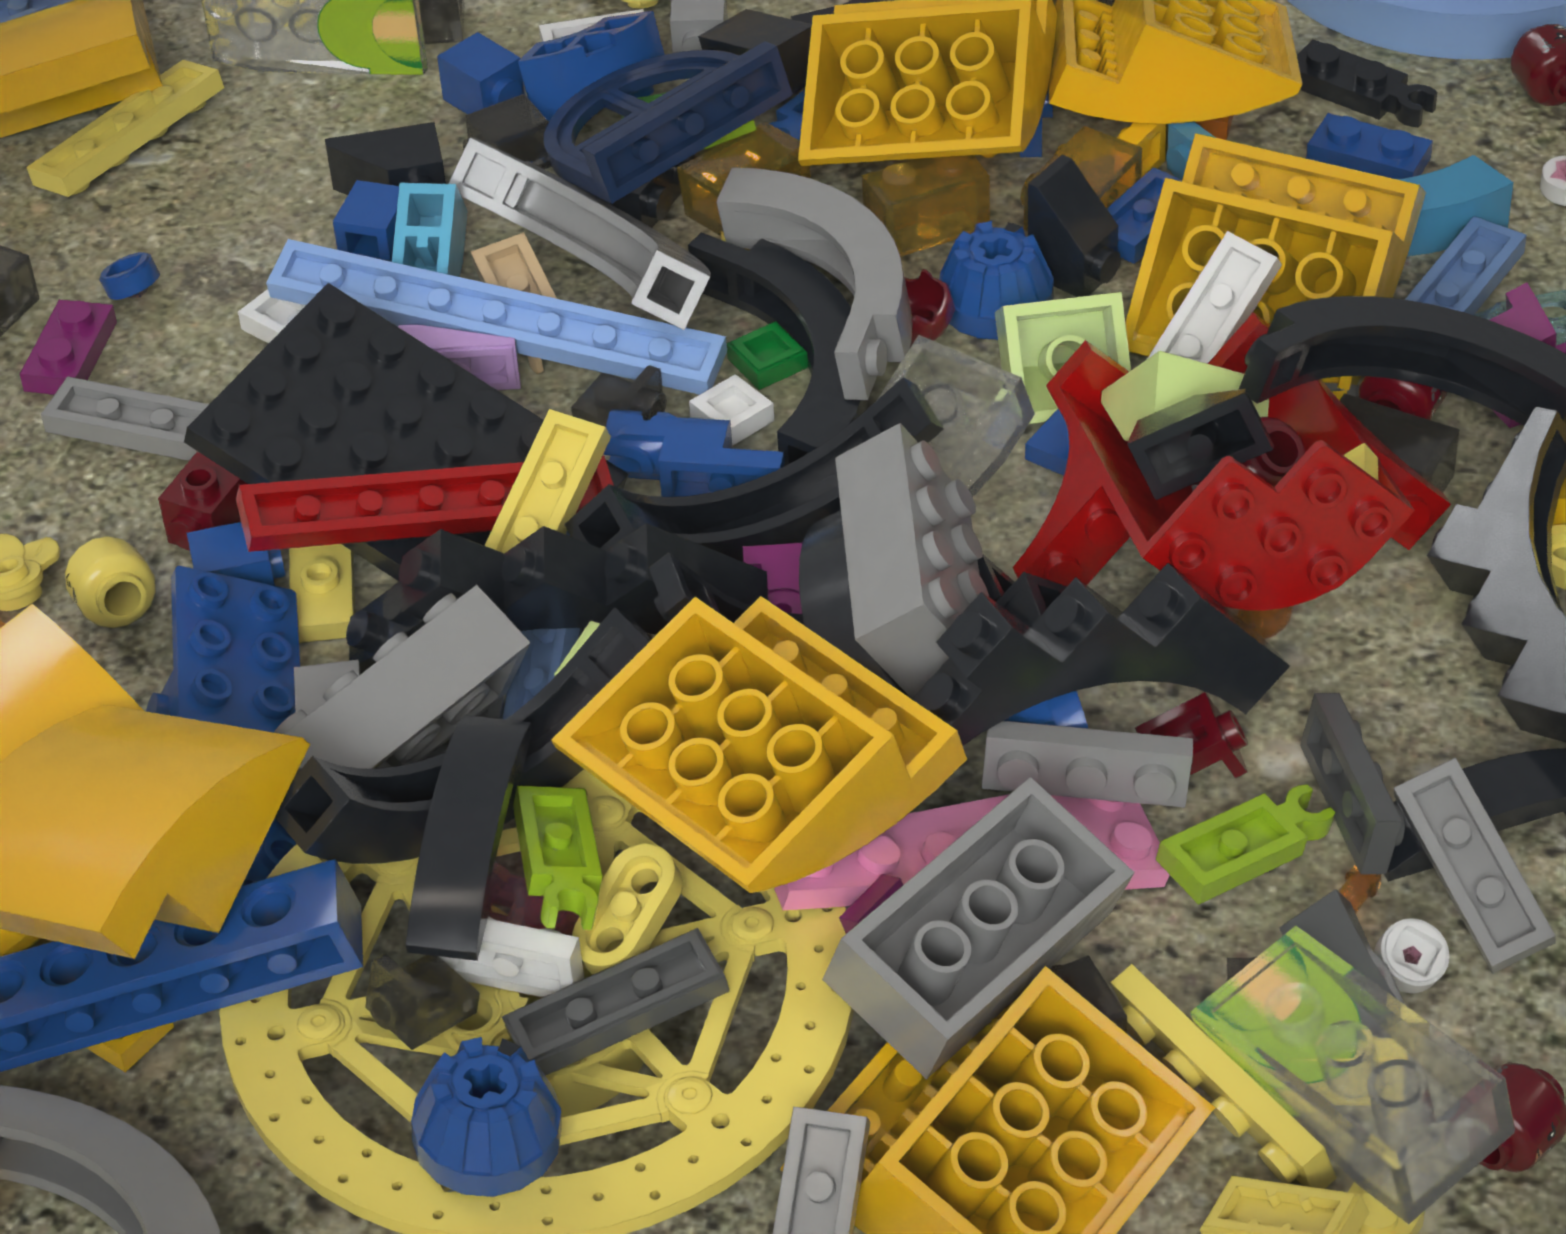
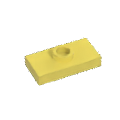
(323, 590)
(1283, 1208)

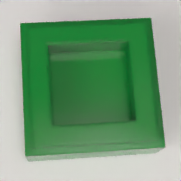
(767, 355)

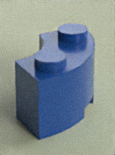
(566, 65)

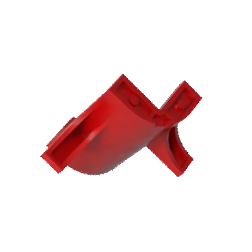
(1235, 531)

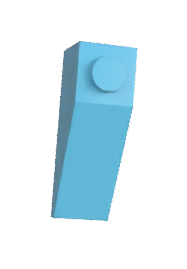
(430, 227)

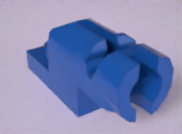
(683, 453)

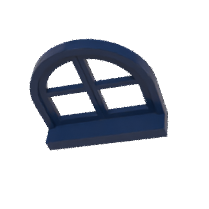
(658, 135)

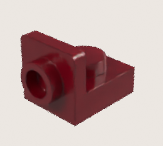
(1213, 734)

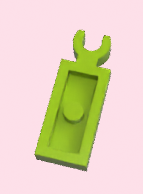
(1242, 843)
(558, 851)

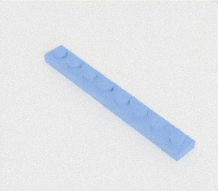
(540, 324)

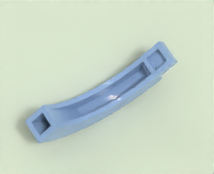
(1437, 26)

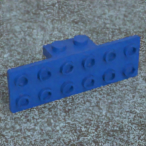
(233, 666)

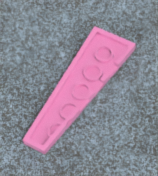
(927, 833)

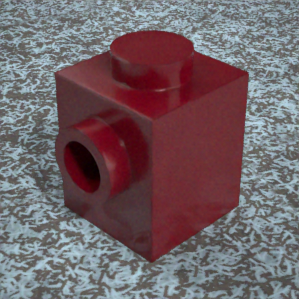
(199, 499)

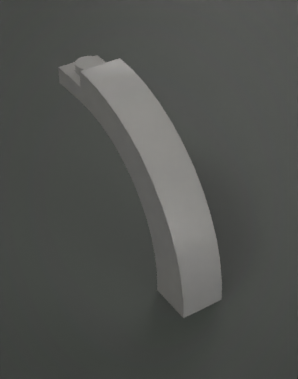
(844, 240)
(637, 257)
(98, 1165)

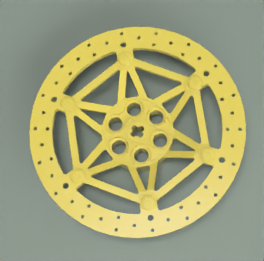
(605, 1200)

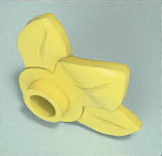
(23, 569)

